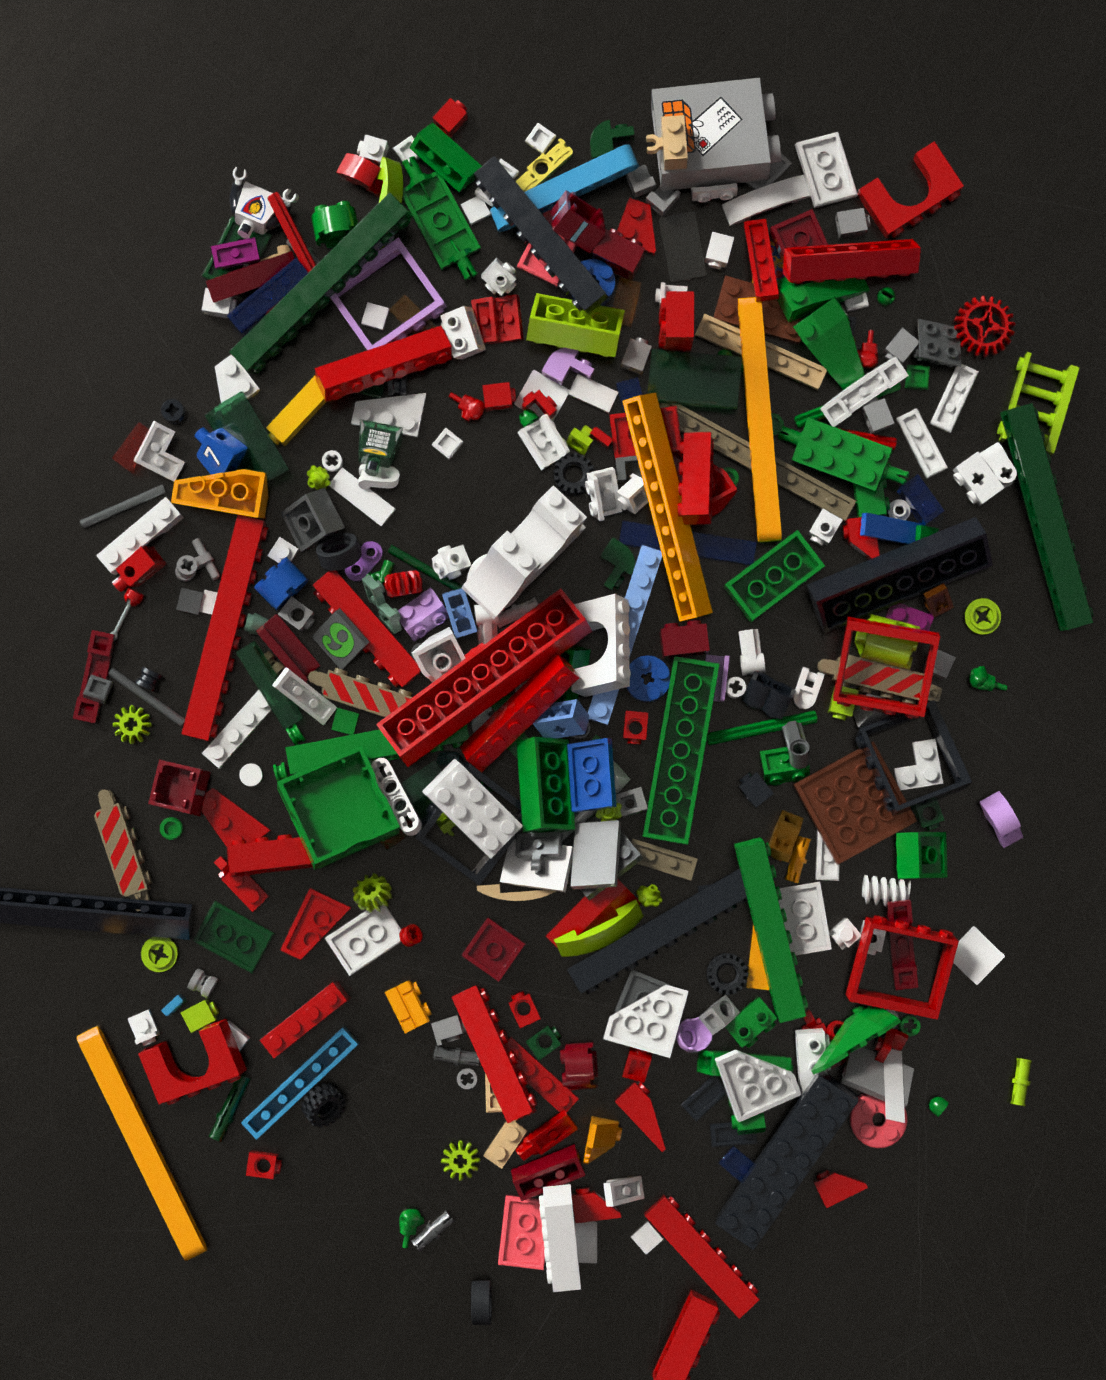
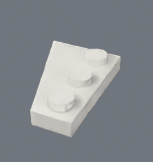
(394, 411)

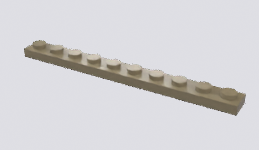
(787, 475)

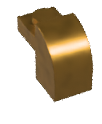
(785, 835)

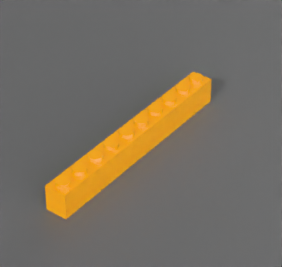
(663, 497)

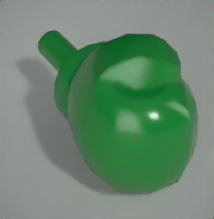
(983, 681)
(409, 1221)

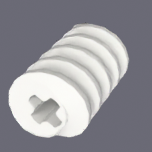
(885, 891)

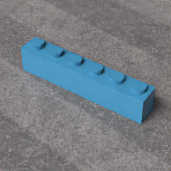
(300, 1082)

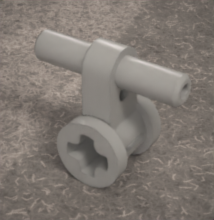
(203, 560)

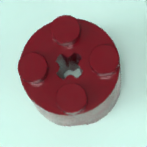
(580, 1066)

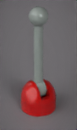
(132, 598)

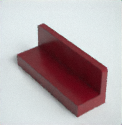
(287, 647)

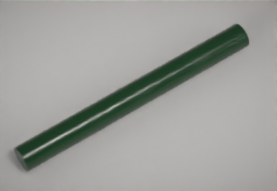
(422, 567)

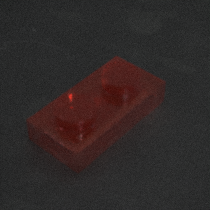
(130, 447)

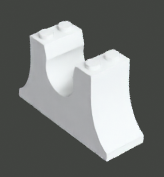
(525, 553)

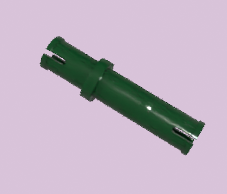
(227, 1112)

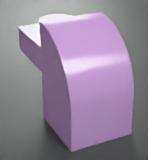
(562, 362)
(1002, 819)

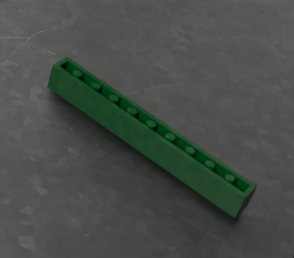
(324, 280)
(1046, 517)

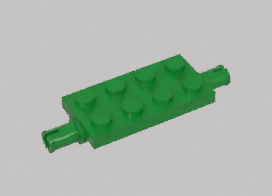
(439, 219)
(843, 454)

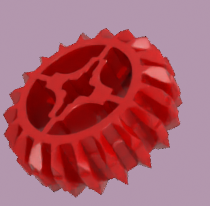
(993, 327)

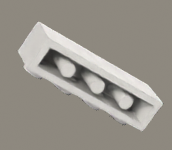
(809, 1048)

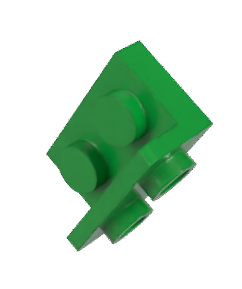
(778, 769)

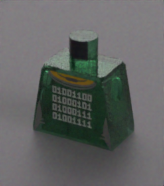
(378, 445)

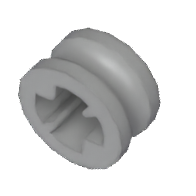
(465, 1071)

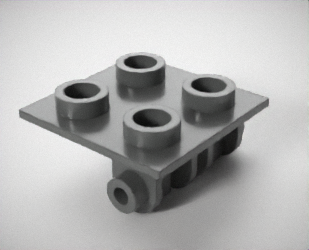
(938, 344)

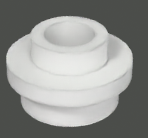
(899, 503)

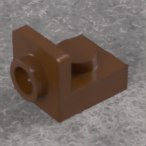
(938, 600)

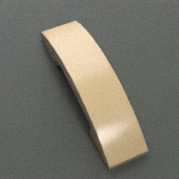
(495, 892)

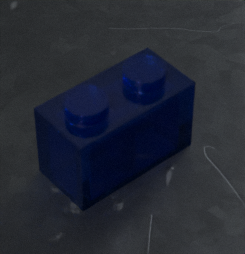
(921, 500)

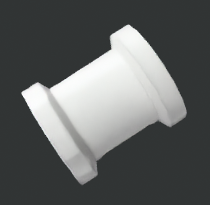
(741, 683)

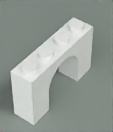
(612, 669)

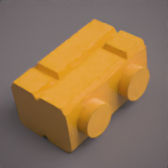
(408, 1005)

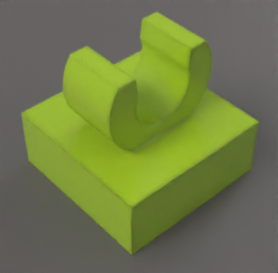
(580, 440)
(445, 824)

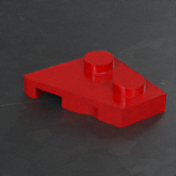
(638, 224)

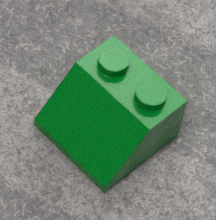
(921, 855)

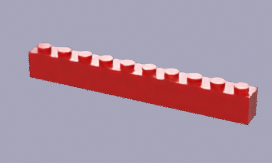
(224, 628)

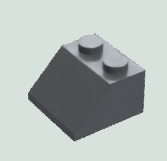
(312, 519)

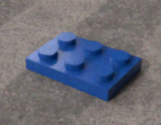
(591, 775)

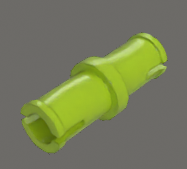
(1021, 1082)

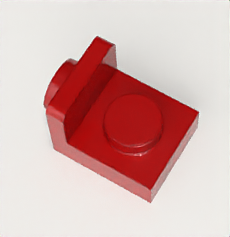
(637, 1064)

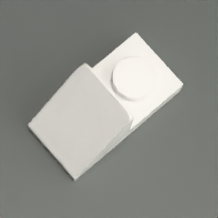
(623, 1190)

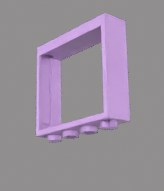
(416, 322)

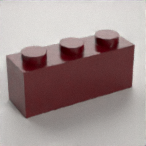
(547, 1171)

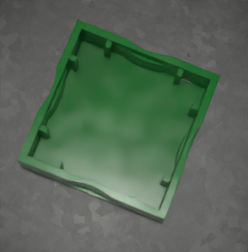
(338, 807)

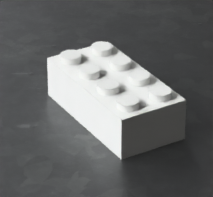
(472, 808)
(560, 1238)

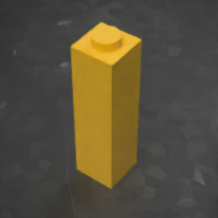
(296, 413)

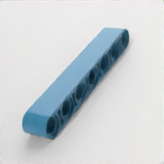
(579, 180)

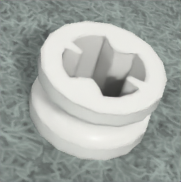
(332, 454)

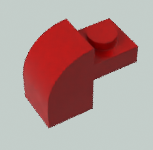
(361, 172)

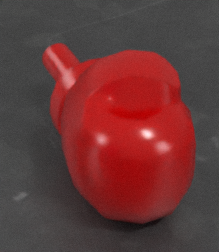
(869, 352)
(470, 406)

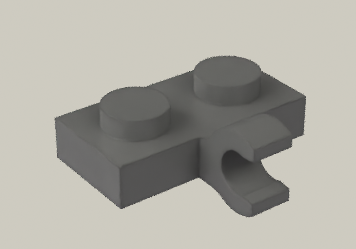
(537, 847)

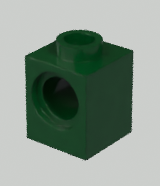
(934, 822)
(537, 1049)

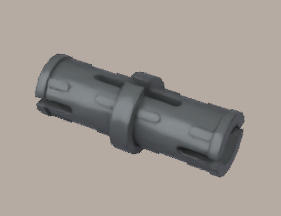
(456, 1056)
(433, 1231)

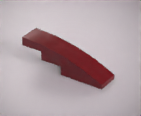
(247, 277)

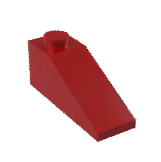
(639, 1108)

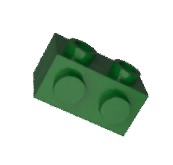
(751, 1022)

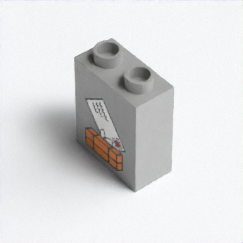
(722, 130)

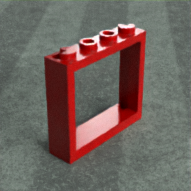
(888, 706)
(896, 1003)

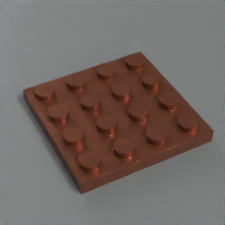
(849, 806)

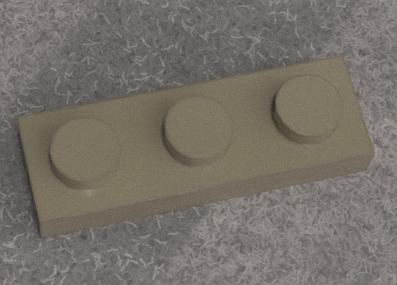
(665, 860)

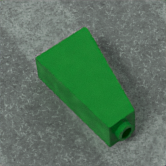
(707, 1065)

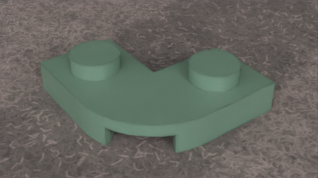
(388, 616)

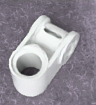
(998, 461)

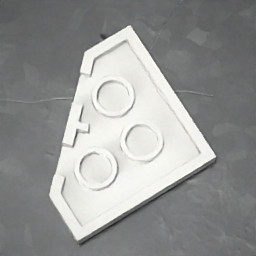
(649, 1022)
(754, 1084)

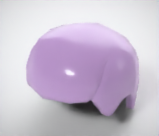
(693, 1035)

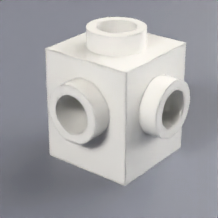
(498, 269)
(450, 562)

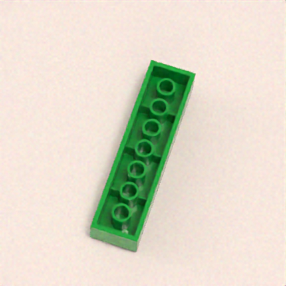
(681, 750)

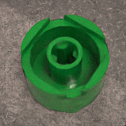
(333, 223)

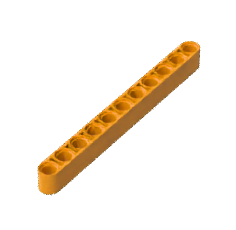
(759, 420)
(142, 1143)

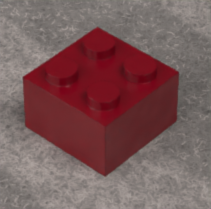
(620, 254)
(684, 640)

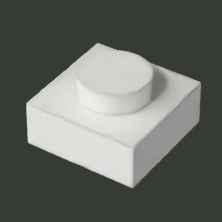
(281, 550)

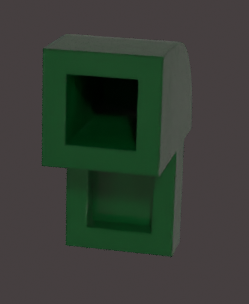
(604, 137)
(621, 559)

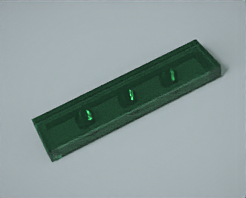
(264, 677)

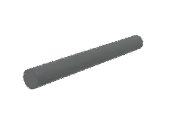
(118, 508)
(147, 697)

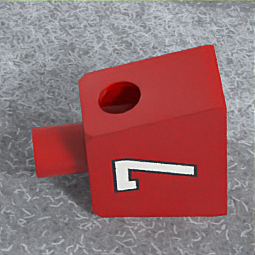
(145, 562)

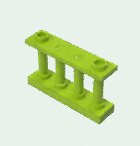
(1060, 399)

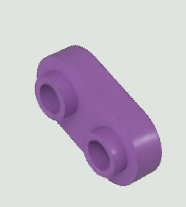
(366, 562)

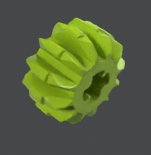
(137, 730)
(372, 893)
(466, 1155)

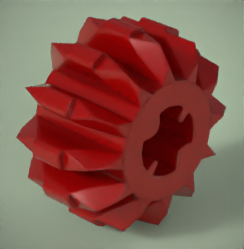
(403, 583)

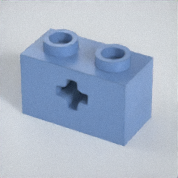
(459, 612)
(563, 720)

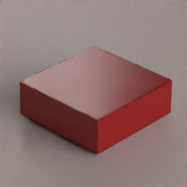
(601, 437)

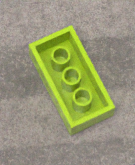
(561, 324)

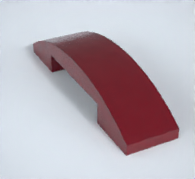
(98, 664)
(902, 947)

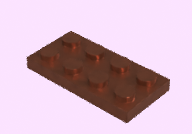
(773, 317)

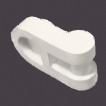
(385, 479)
(806, 696)

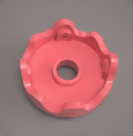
(870, 1134)

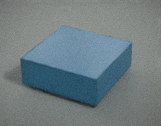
(175, 1004)

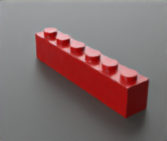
(851, 261)
(383, 363)
(382, 643)
(519, 712)
(494, 1054)
(701, 1256)

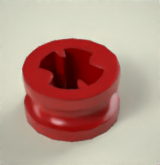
(410, 935)

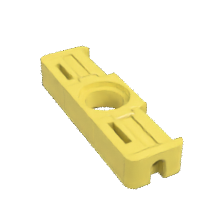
(553, 159)

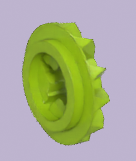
(993, 616)
(149, 958)

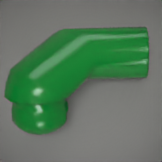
(386, 569)

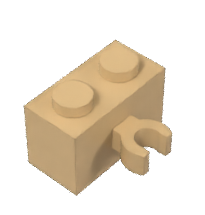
(671, 142)

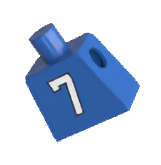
(219, 450)

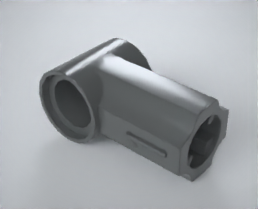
(796, 744)

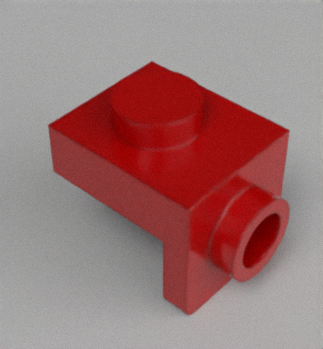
(545, 404)
(890, 1039)

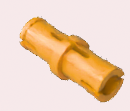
(797, 859)

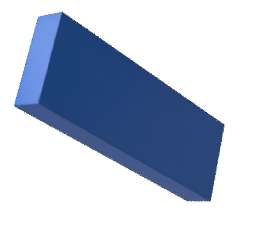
(888, 528)

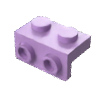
(422, 614)

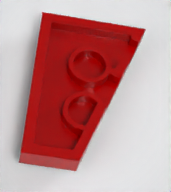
(230, 820)
(312, 923)

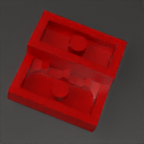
(499, 319)

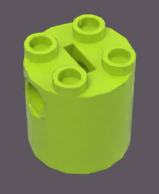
(886, 649)

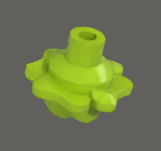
(318, 478)
(610, 814)
(649, 896)

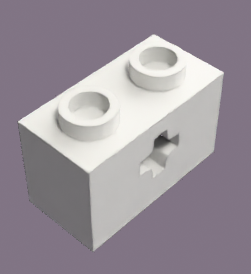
(977, 467)

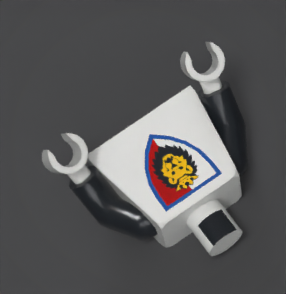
(253, 208)

